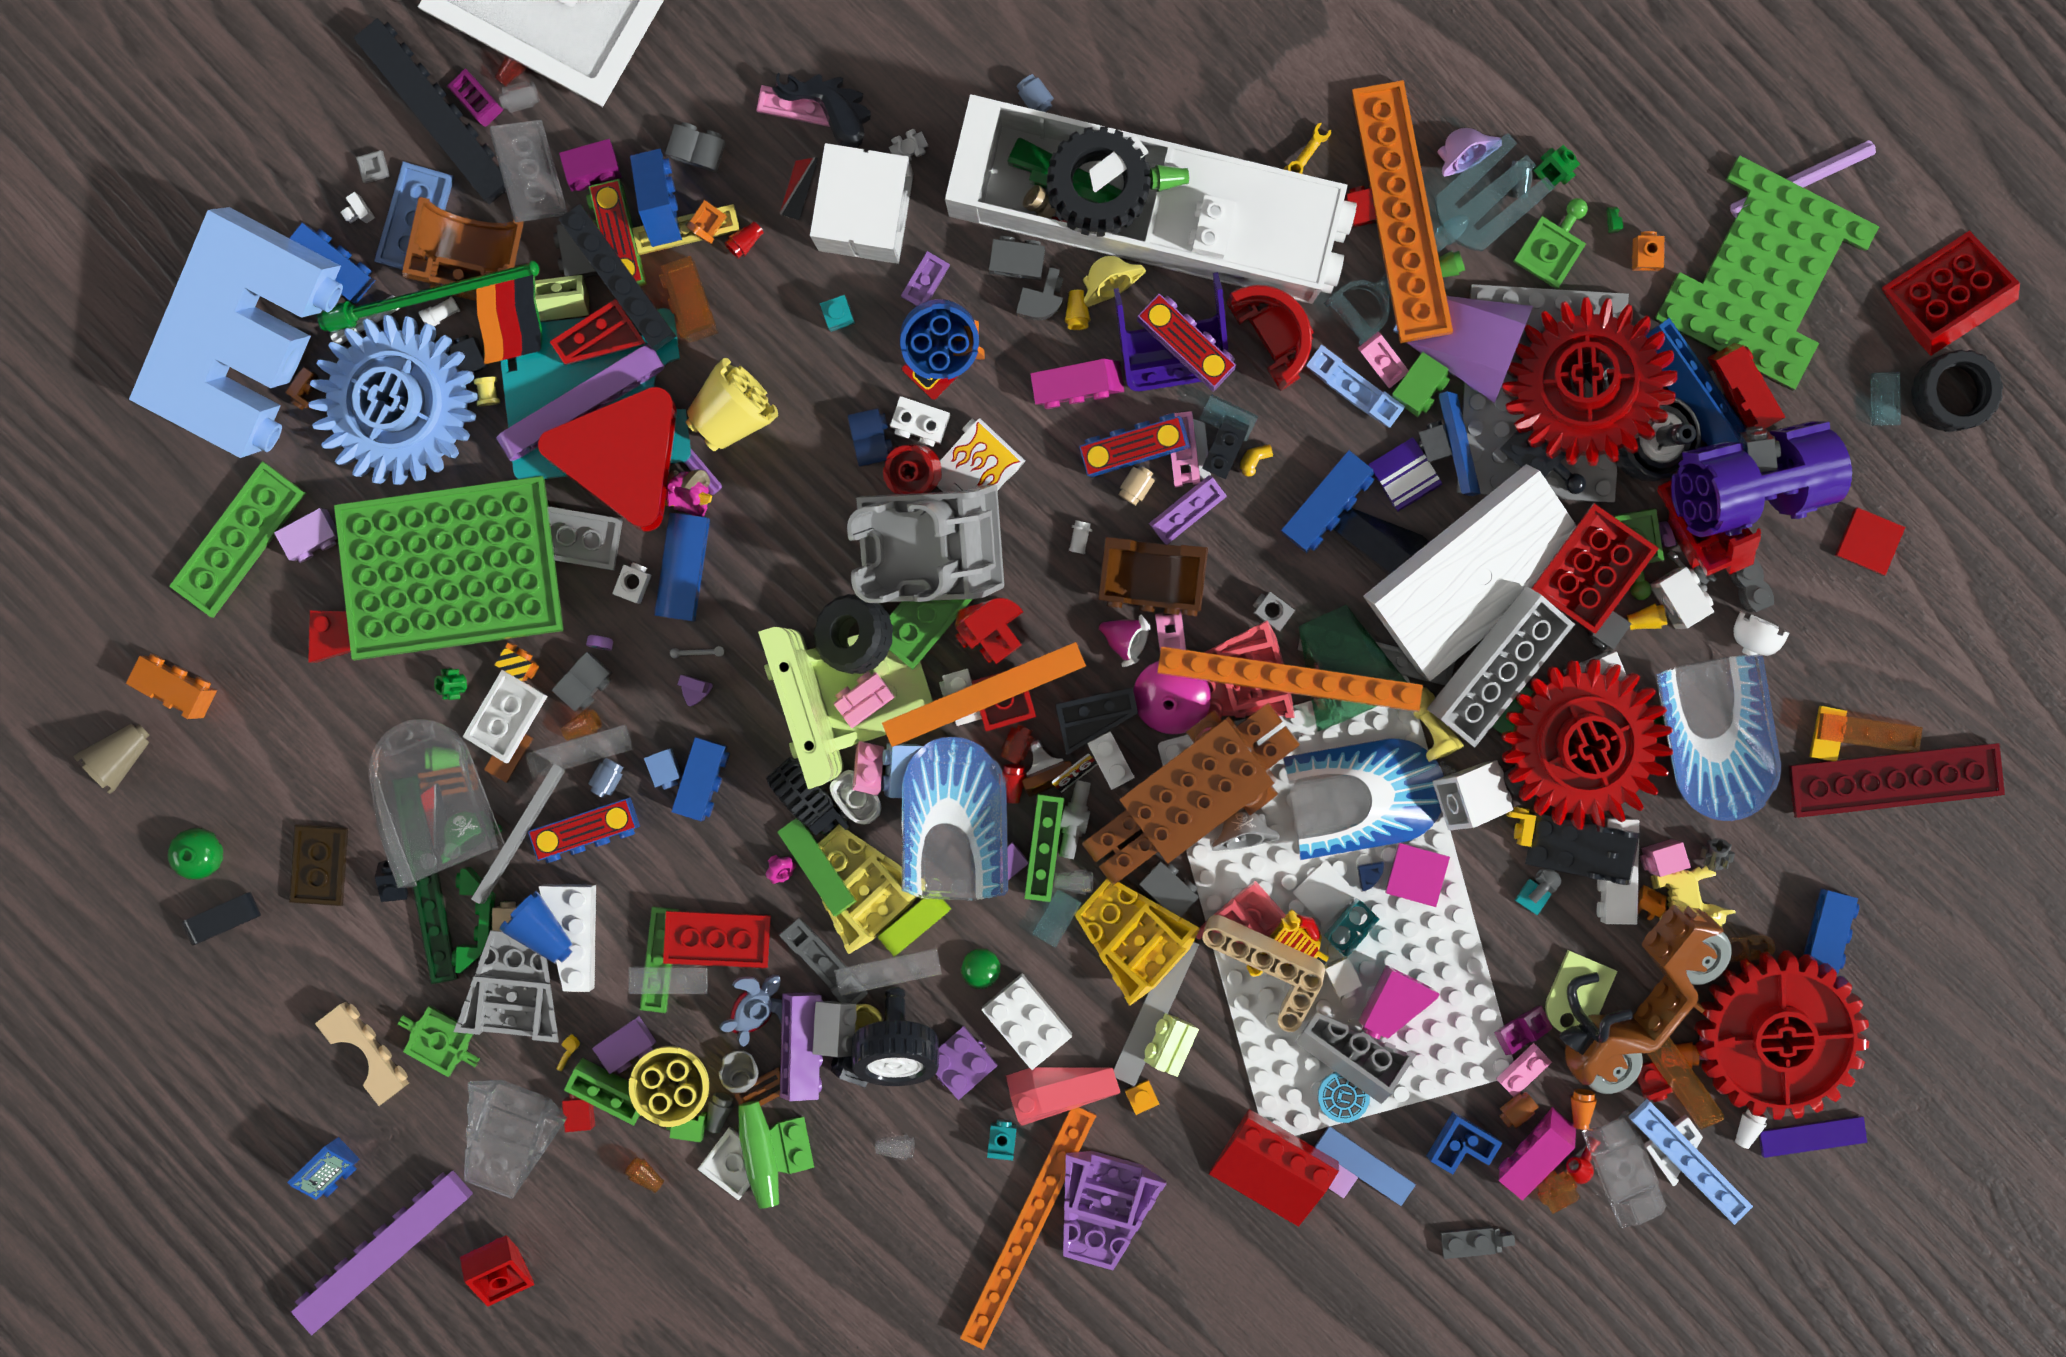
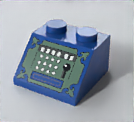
(325, 1169)

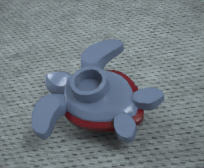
(753, 1007)

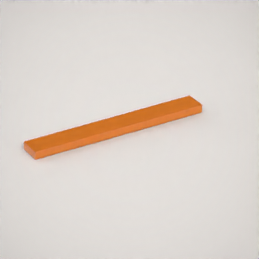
(983, 694)

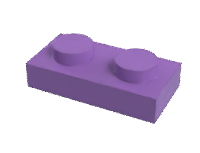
(925, 279)

